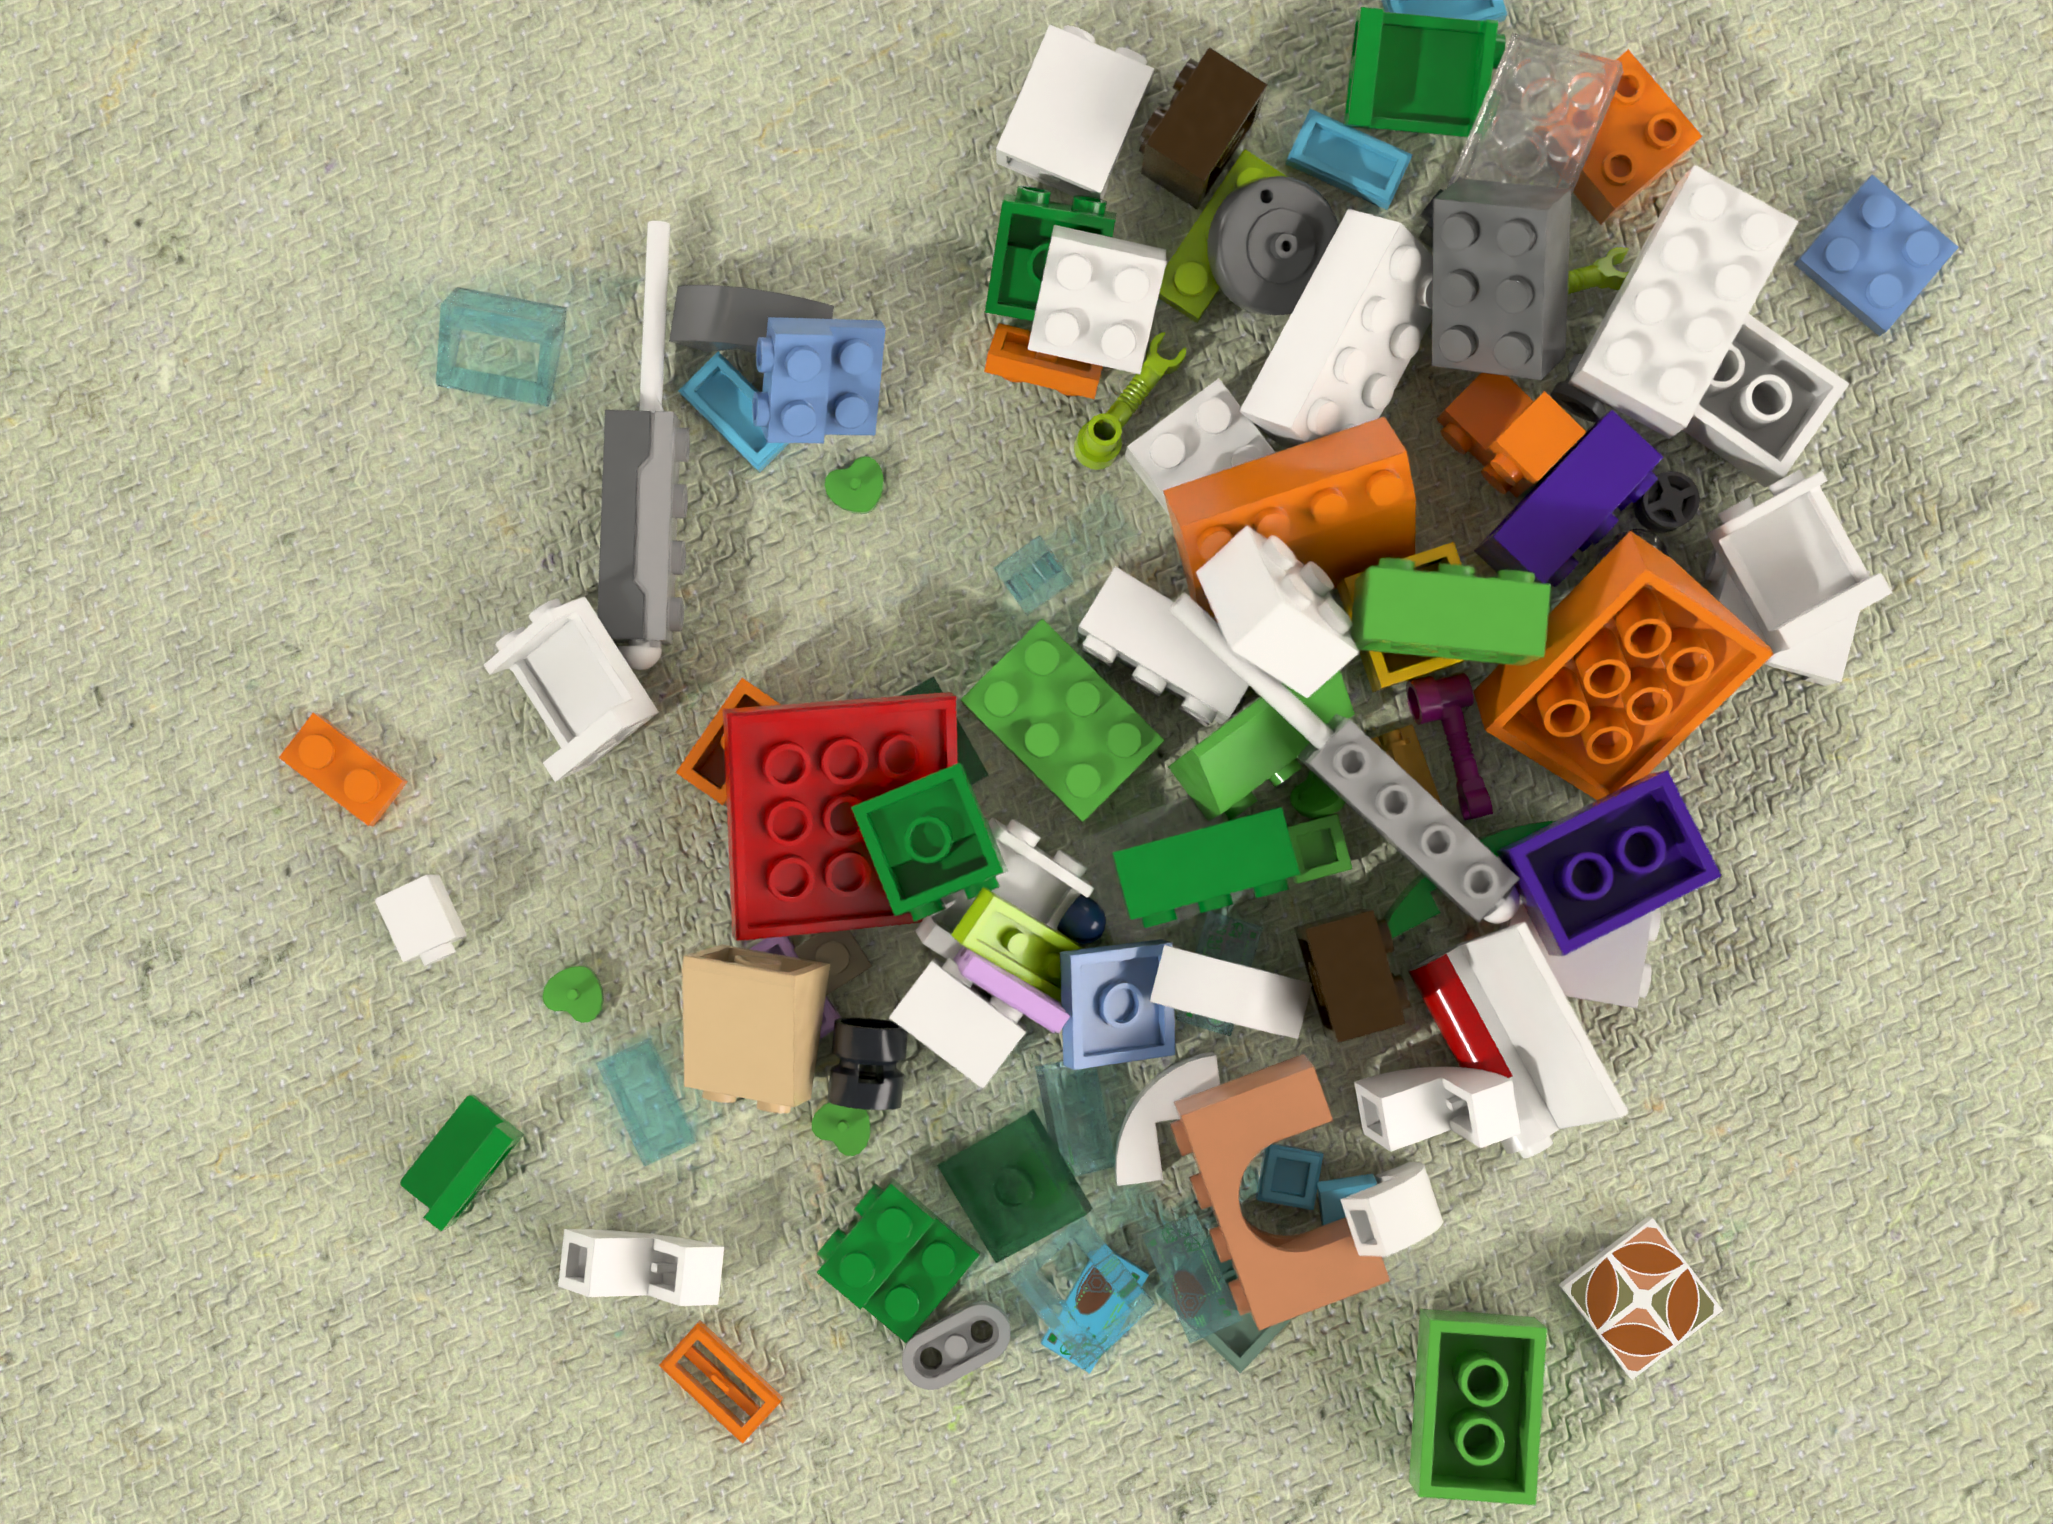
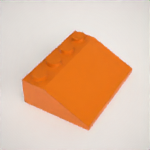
(1327, 499)
(1623, 672)

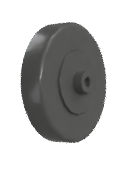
(1269, 242)

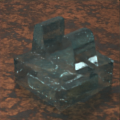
(1033, 575)

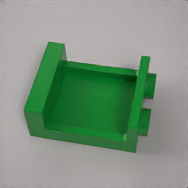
(1420, 72)

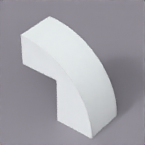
(1230, 992)
(1428, 1101)
(1137, 1142)
(1393, 1211)
(641, 1264)

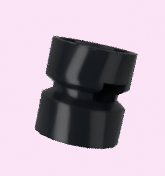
(867, 1043)

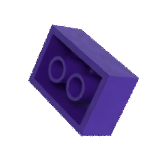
(1573, 503)
(1609, 863)

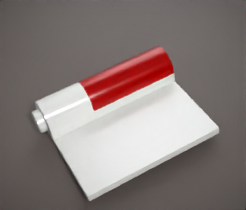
(1512, 1019)

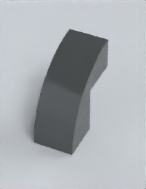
(734, 317)

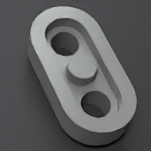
(957, 1344)

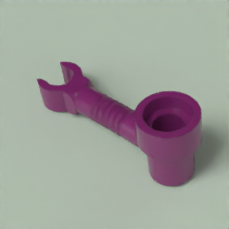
(1443, 701)

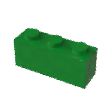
(1206, 867)

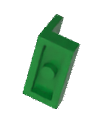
(460, 1161)

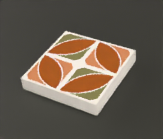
(1640, 1297)

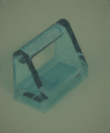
(504, 318)
(1057, 1313)

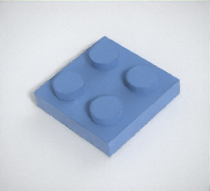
(1876, 255)
(1111, 1007)

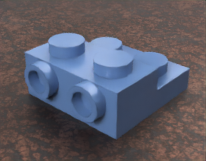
(818, 378)

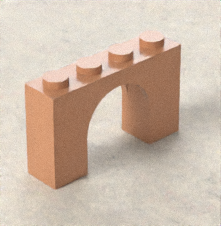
(1224, 1133)

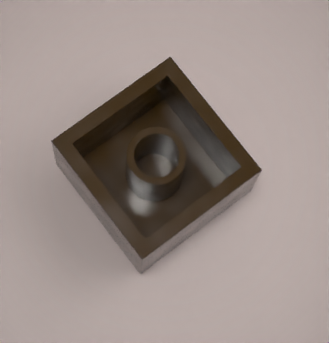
(1202, 127)
(1352, 974)

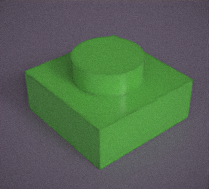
(1319, 848)

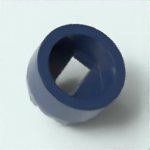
(1083, 921)

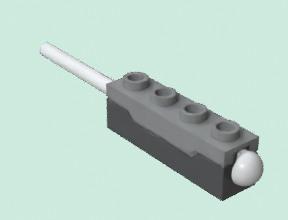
(644, 493)
(1378, 790)

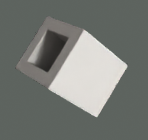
(421, 920)

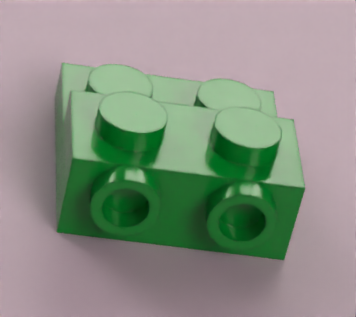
(1024, 244)
(930, 842)
(896, 1259)

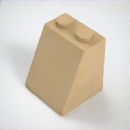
(752, 1025)

